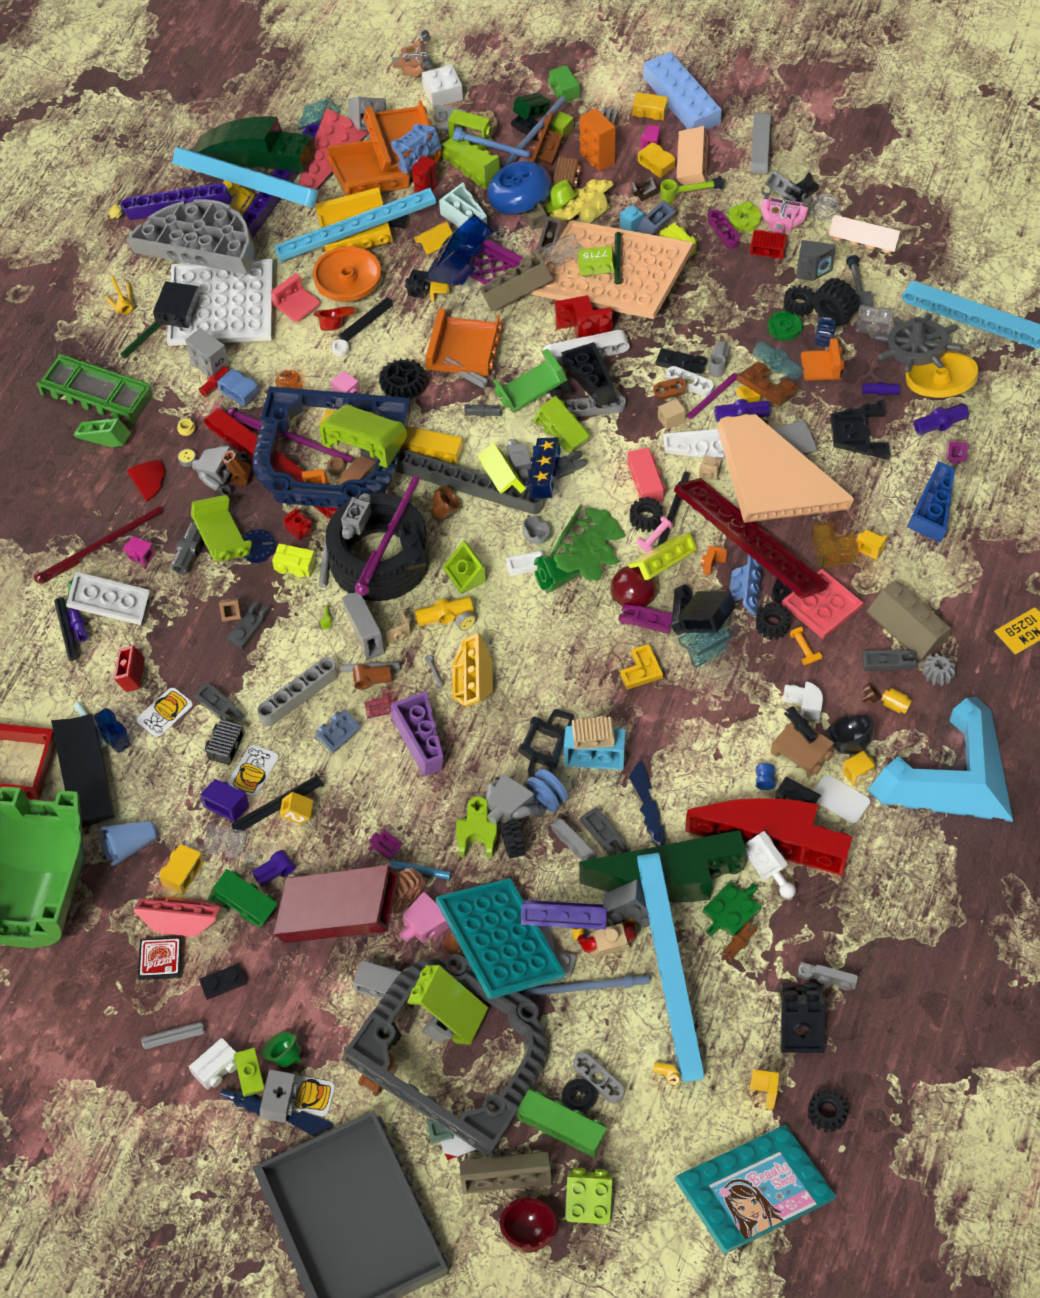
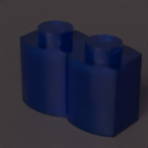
(112, 730)

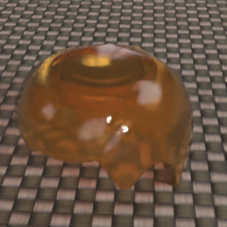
(288, 379)

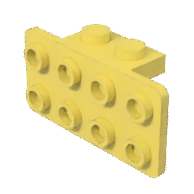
(588, 203)

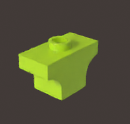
(249, 1072)

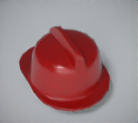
(332, 318)

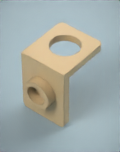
(399, 632)

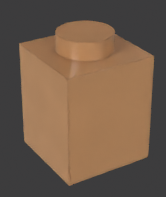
(230, 609)

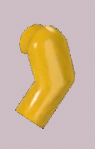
(670, 1072)

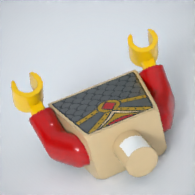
(607, 941)

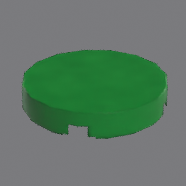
(784, 326)

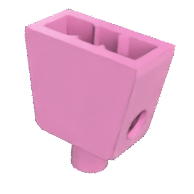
(423, 920)

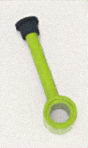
(670, 189)

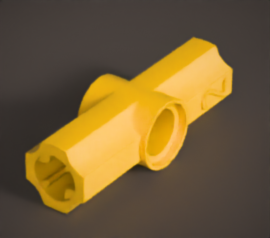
(443, 611)

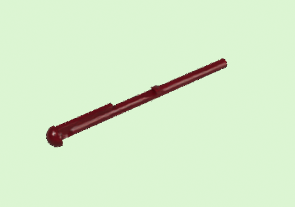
(73, 560)

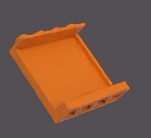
(392, 125)
(359, 169)
(464, 341)

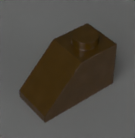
(551, 231)

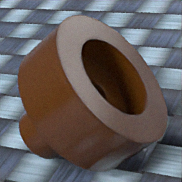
(870, 693)

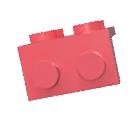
(293, 299)

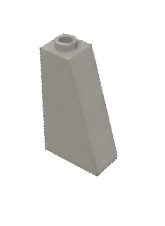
(363, 625)

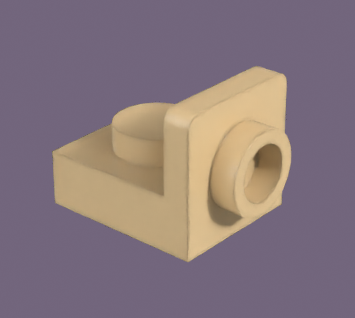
(709, 468)

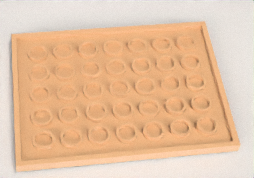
(647, 270)

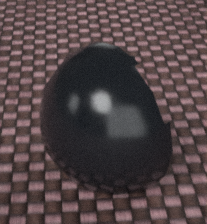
(851, 733)

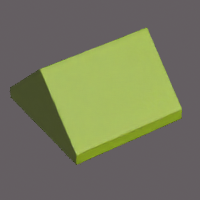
(465, 568)

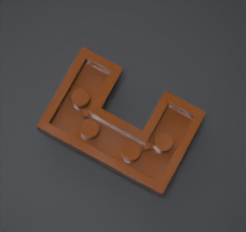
(755, 379)

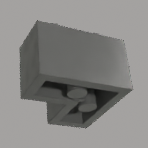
(627, 903)

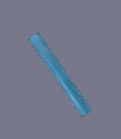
(423, 870)

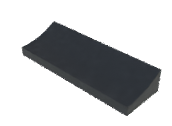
(84, 767)

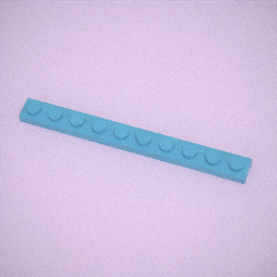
(354, 224)

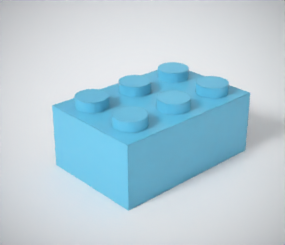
(601, 757)

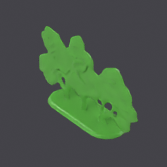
(590, 546)

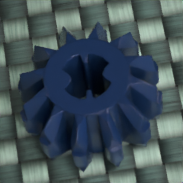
(825, 331)

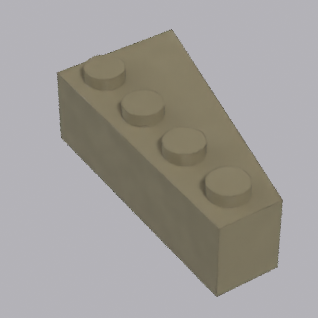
(516, 282)

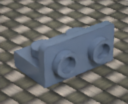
(338, 731)

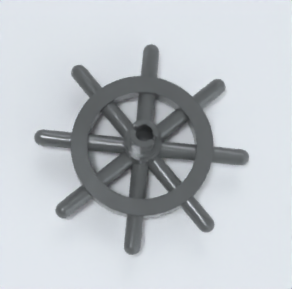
(918, 342)

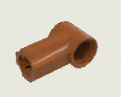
(239, 469)
(366, 676)

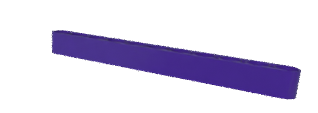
(265, 203)

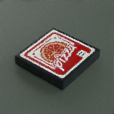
(160, 958)

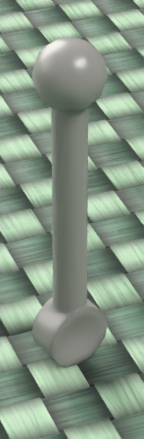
(429, 659)

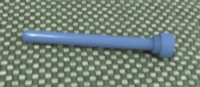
(461, 135)

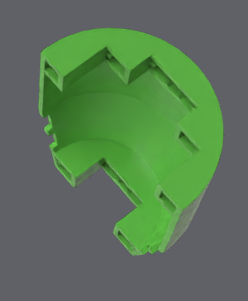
(38, 866)

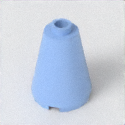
(126, 839)

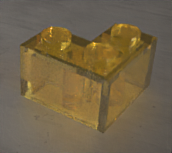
(832, 549)

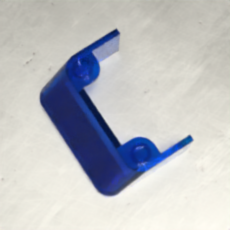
(452, 260)

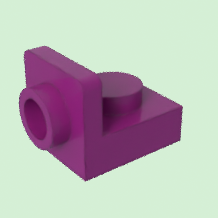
(385, 844)

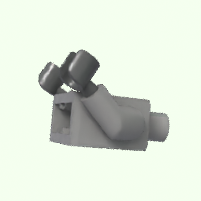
(213, 470)
(510, 800)

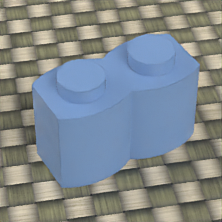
(238, 387)

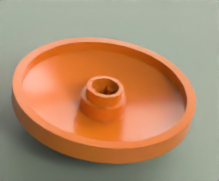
(347, 273)

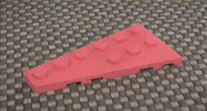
(333, 131)

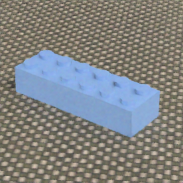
(684, 93)

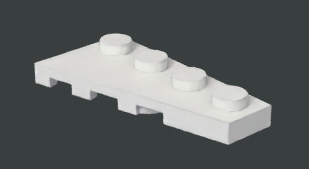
(694, 444)

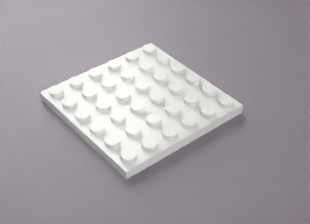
(230, 305)

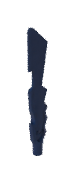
(649, 809)
(304, 1121)

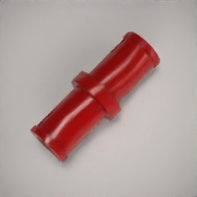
(211, 384)

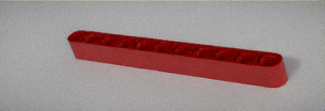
(245, 441)

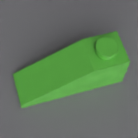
(104, 432)

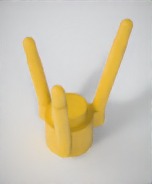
(123, 305)

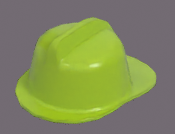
(560, 195)

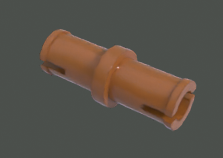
(739, 941)

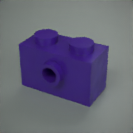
(224, 800)

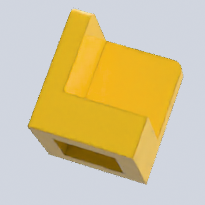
(438, 288)

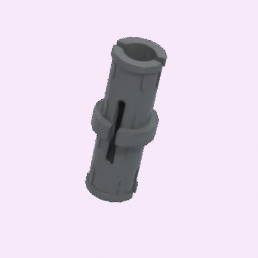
(482, 410)

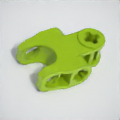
(476, 827)

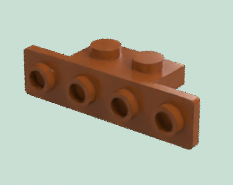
(548, 143)

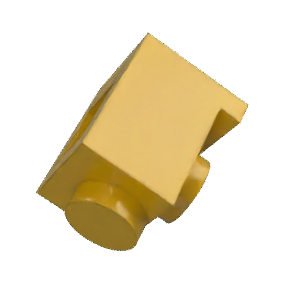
(871, 543)

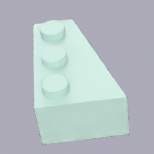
(459, 206)

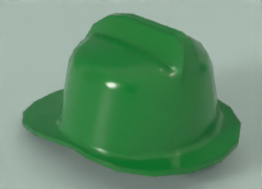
(282, 1049)

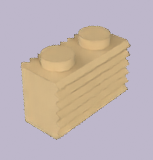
(592, 732)

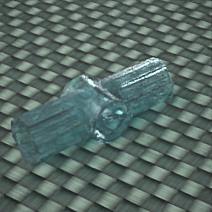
(778, 360)

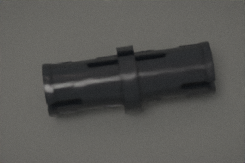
(801, 724)

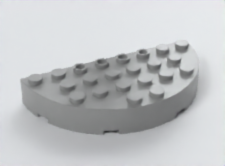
(197, 234)

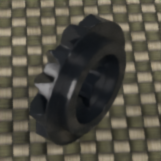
(583, 1087)

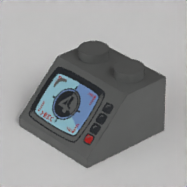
(815, 260)

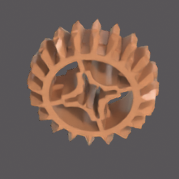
(408, 888)

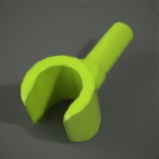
(325, 622)

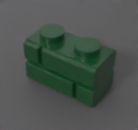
(531, 105)

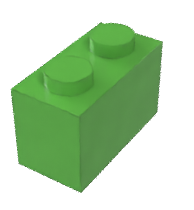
(564, 83)

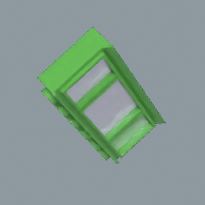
(96, 387)

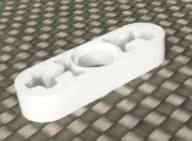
(703, 382)

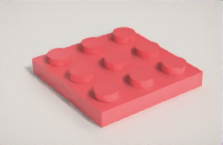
(826, 609)

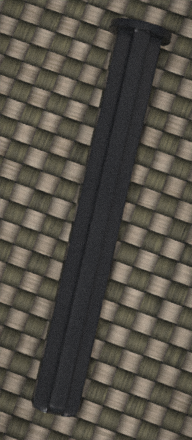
(275, 805)

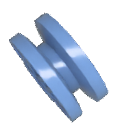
(547, 790)

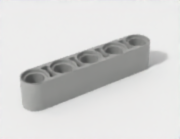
(760, 143)
(294, 699)

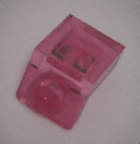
(378, 707)

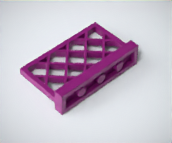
(497, 253)

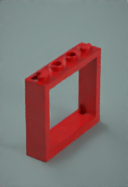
(32, 735)

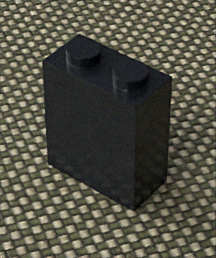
(176, 304)
(707, 612)

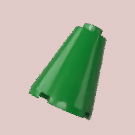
(549, 575)

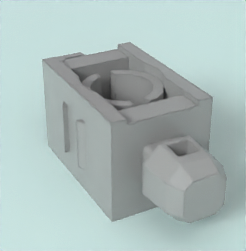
(519, 458)
(356, 507)

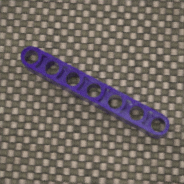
(146, 205)

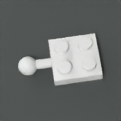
(769, 862)

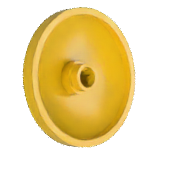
(954, 378)

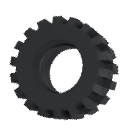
(836, 300)

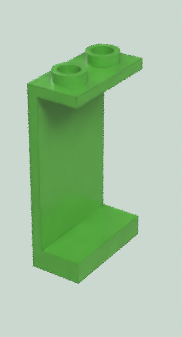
(531, 384)

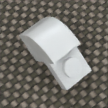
(808, 697)

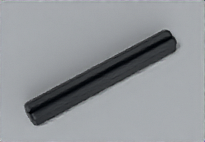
(366, 319)
(66, 629)

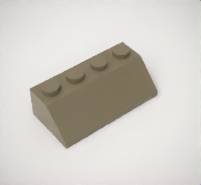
(909, 620)
(505, 1172)

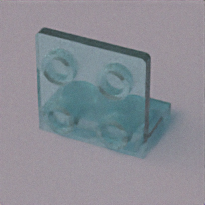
(314, 112)

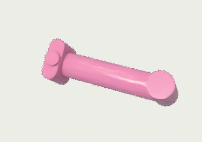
(646, 545)

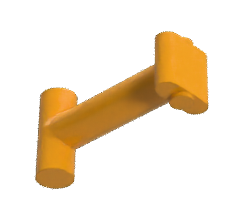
(810, 657)

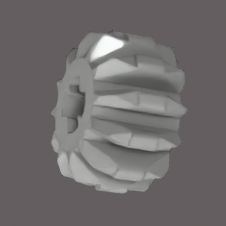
(938, 669)

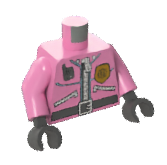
(783, 214)

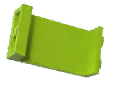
(219, 529)
(449, 1002)

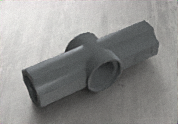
(187, 549)

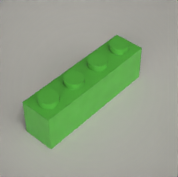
(562, 1123)

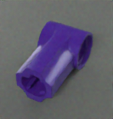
(278, 865)

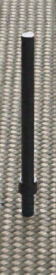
(673, 510)

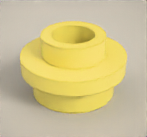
(115, 211)
(186, 427)

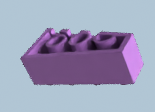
(416, 726)

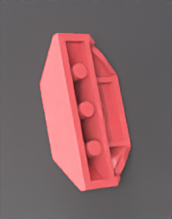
(176, 915)

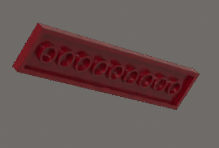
(751, 538)

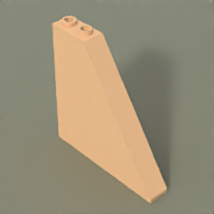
(772, 475)

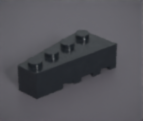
(590, 372)

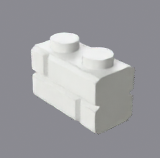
(214, 1064)

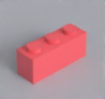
(645, 474)

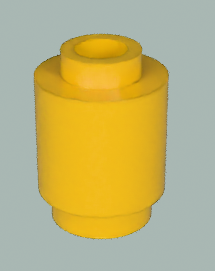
(896, 701)

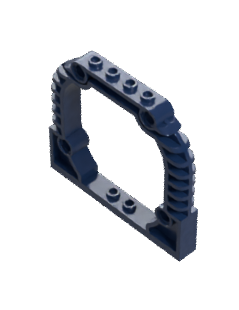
(286, 403)

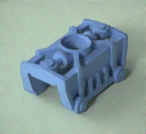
(417, 142)

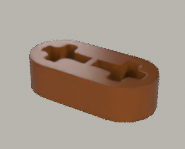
(670, 389)

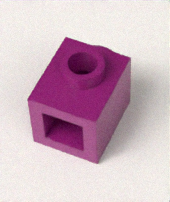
(956, 451)

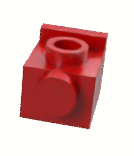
(298, 524)

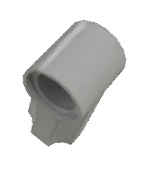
(718, 359)

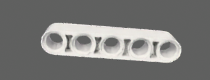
(607, 344)

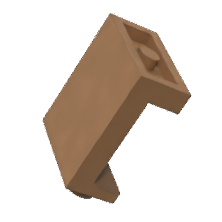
(798, 750)

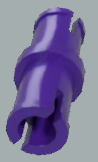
(880, 388)
(78, 624)

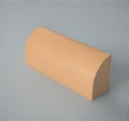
(692, 156)

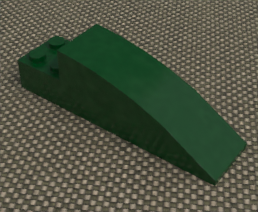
(258, 144)
(685, 866)

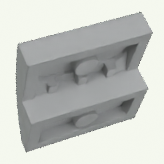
(798, 436)

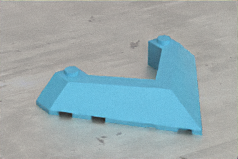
(974, 792)

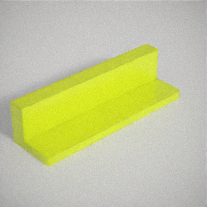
(500, 469)
(664, 555)

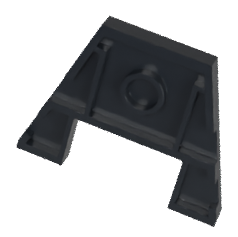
(851, 430)

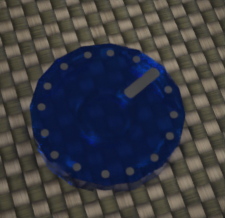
(261, 545)

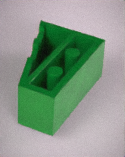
(243, 898)

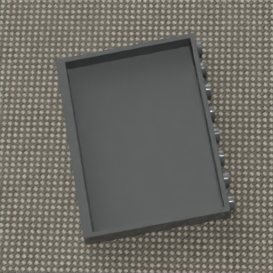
(351, 1215)

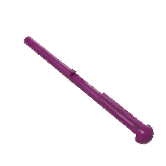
(256, 424)
(362, 585)

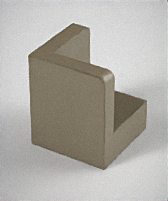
(537, 218)

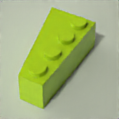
(471, 161)

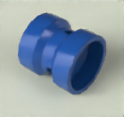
(765, 777)

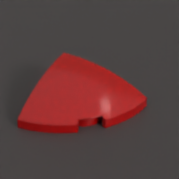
(147, 478)

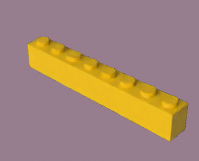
(428, 443)

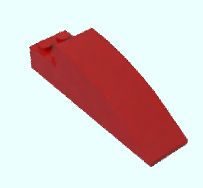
(784, 821)

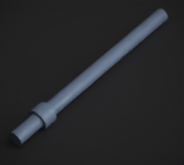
(512, 157)
(627, 981)

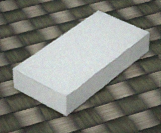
(522, 563)

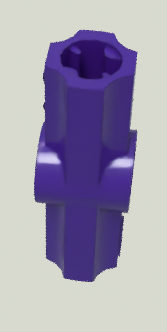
(742, 407)
(941, 419)

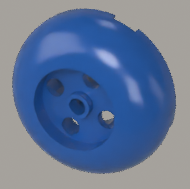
(519, 187)

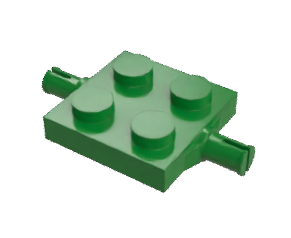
(731, 909)

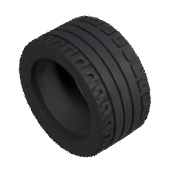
(391, 575)

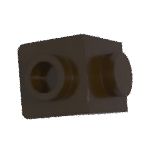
(644, 189)

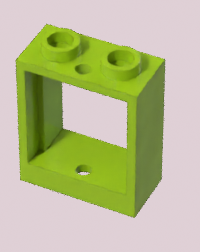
(470, 120)

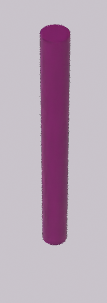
(712, 396)

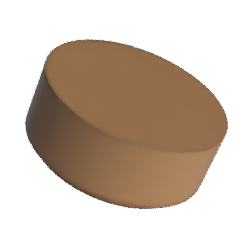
(335, 466)

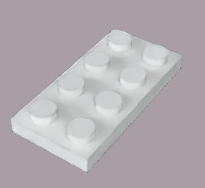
(107, 598)

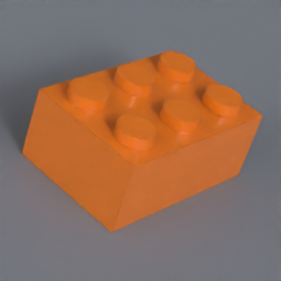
(597, 139)

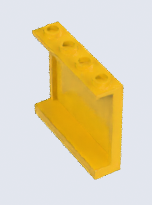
(349, 206)

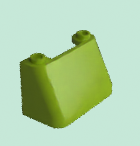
(364, 430)

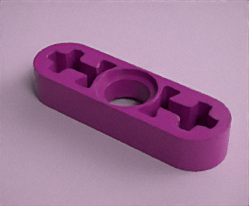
(724, 236)

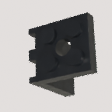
(801, 1007)

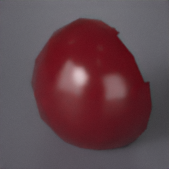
(631, 588)
(528, 1225)

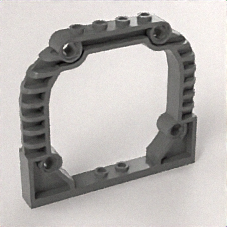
(477, 1127)

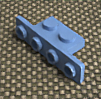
(746, 584)

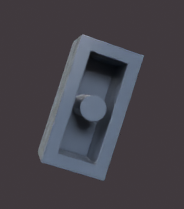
(656, 219)

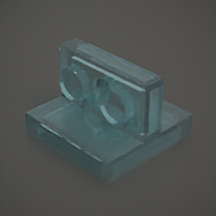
(704, 646)

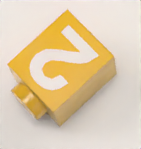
(858, 768)
(296, 808)

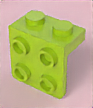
(588, 1196)

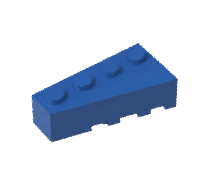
(933, 507)

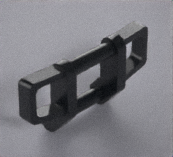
(546, 729)

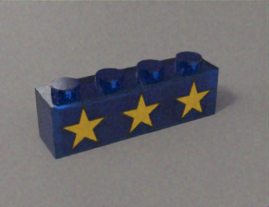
(543, 468)

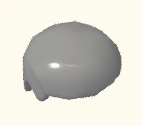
(535, 530)

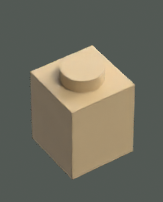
(671, 414)

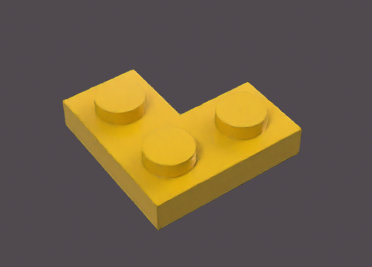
(645, 671)

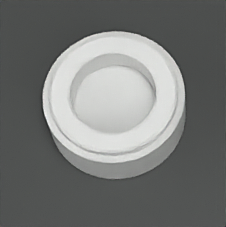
(340, 348)

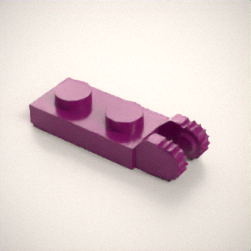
(646, 618)

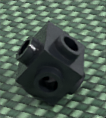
(417, 284)

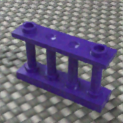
(564, 914)

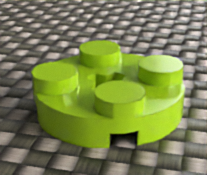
(741, 210)

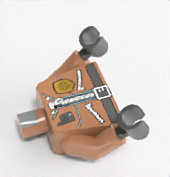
(414, 58)

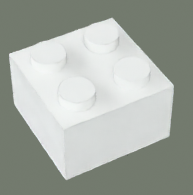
(442, 86)

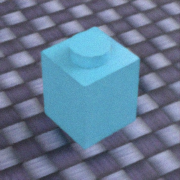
(631, 218)

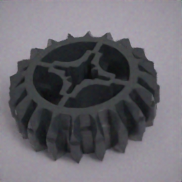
(402, 378)

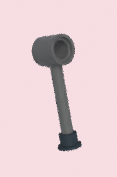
(865, 297)

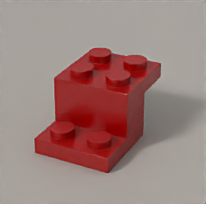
(580, 315)

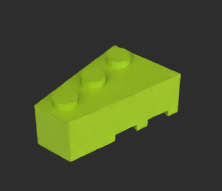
(561, 424)

